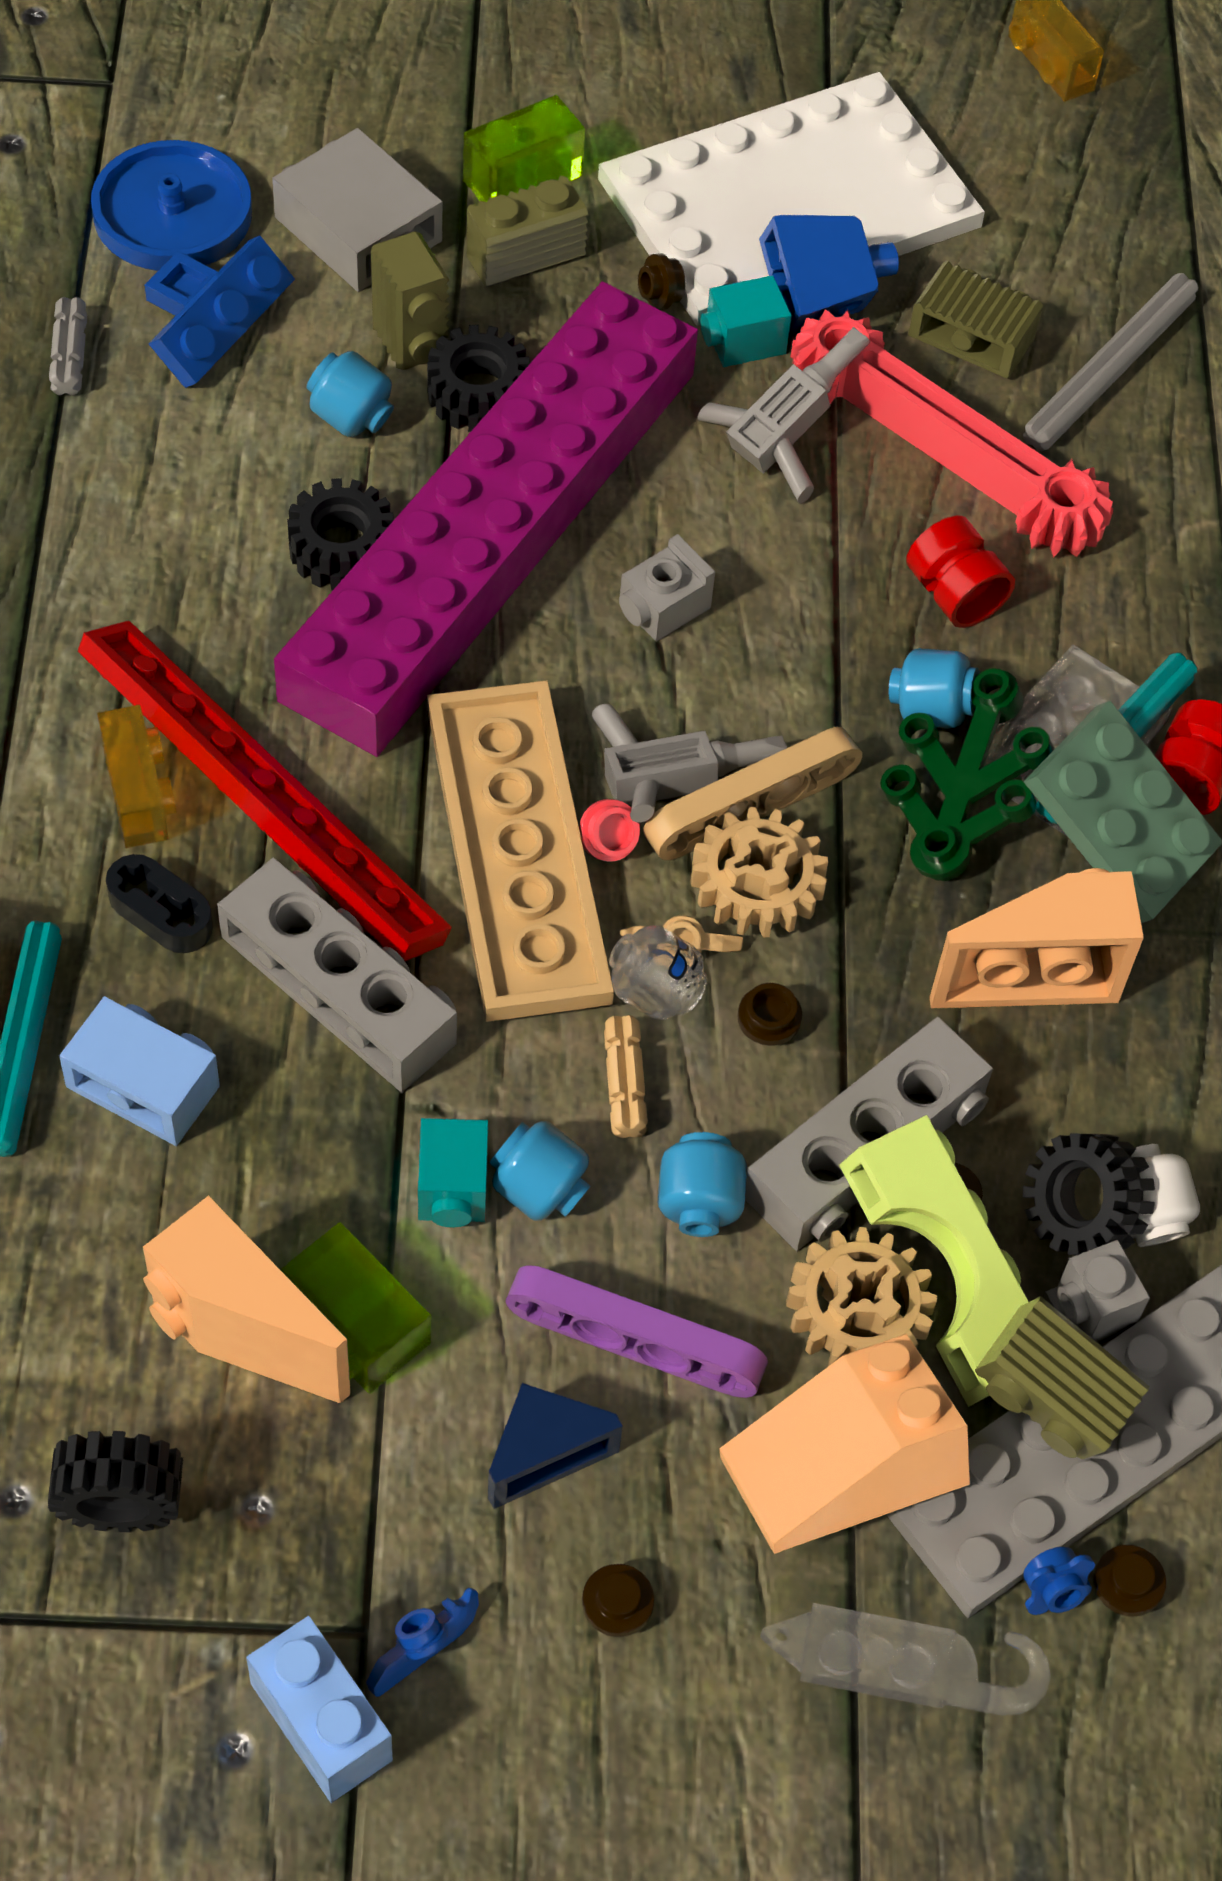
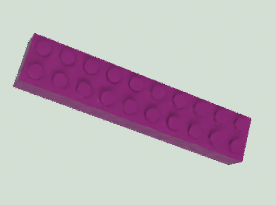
(484, 519)

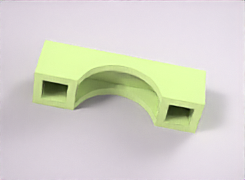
(914, 1184)

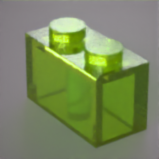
(523, 149)
(364, 1303)

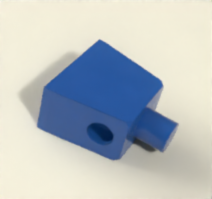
(824, 264)

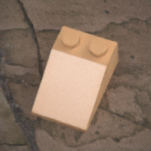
(1046, 947)
(240, 1306)
(850, 1446)

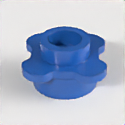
(1057, 1580)

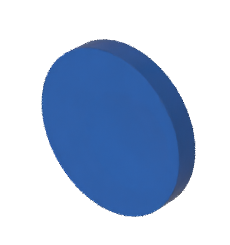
(171, 201)

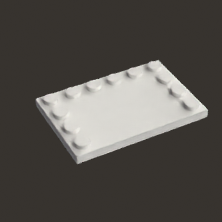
(815, 155)

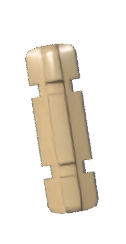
(625, 1076)

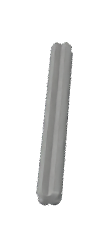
(1110, 362)

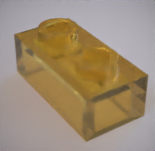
(1056, 46)
(131, 761)

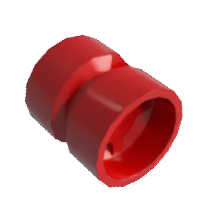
(962, 574)
(1194, 753)

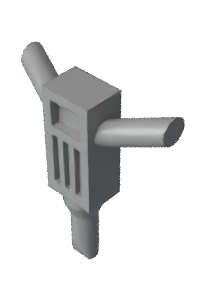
(784, 414)
(670, 765)

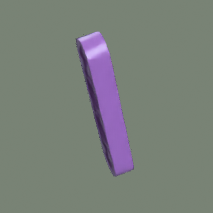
(637, 1331)

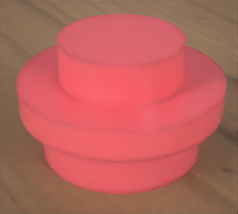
(608, 830)

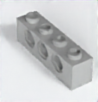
(393, 1044)
(929, 1065)

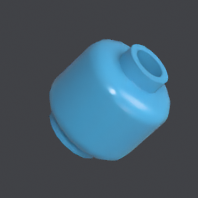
(350, 394)
(934, 685)
(540, 1170)
(702, 1183)

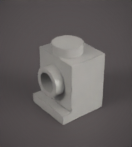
(667, 589)
(1100, 1292)

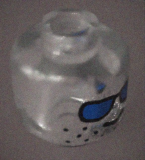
(657, 972)

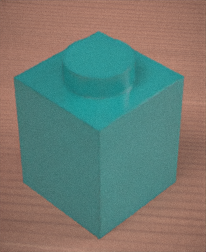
(746, 321)
(452, 1171)

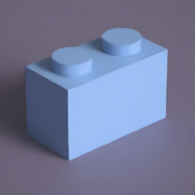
(140, 1069)
(320, 1708)

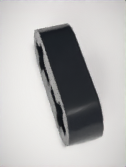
(152, 912)

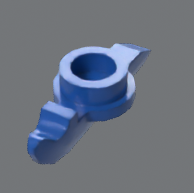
(420, 1638)

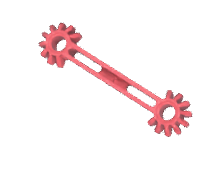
(1051, 502)

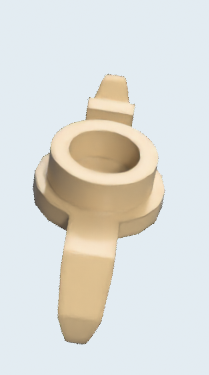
(693, 932)

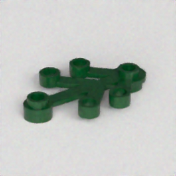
(967, 780)

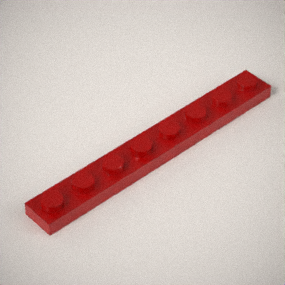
(265, 790)

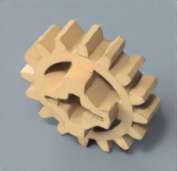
(758, 873)
(858, 1273)

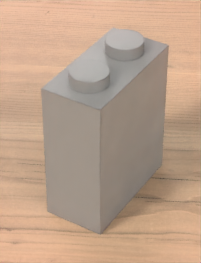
(351, 200)

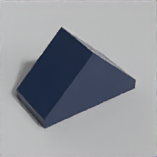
(548, 1441)

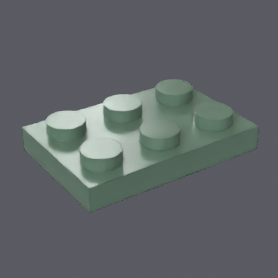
(1123, 808)

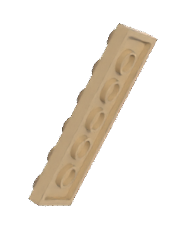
(518, 852)

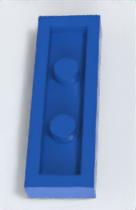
(221, 311)

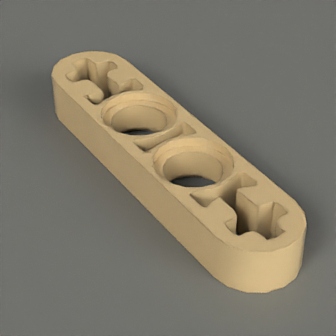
(764, 785)

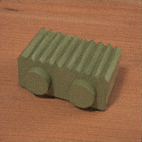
(526, 230)
(408, 298)
(975, 319)
(1060, 1380)

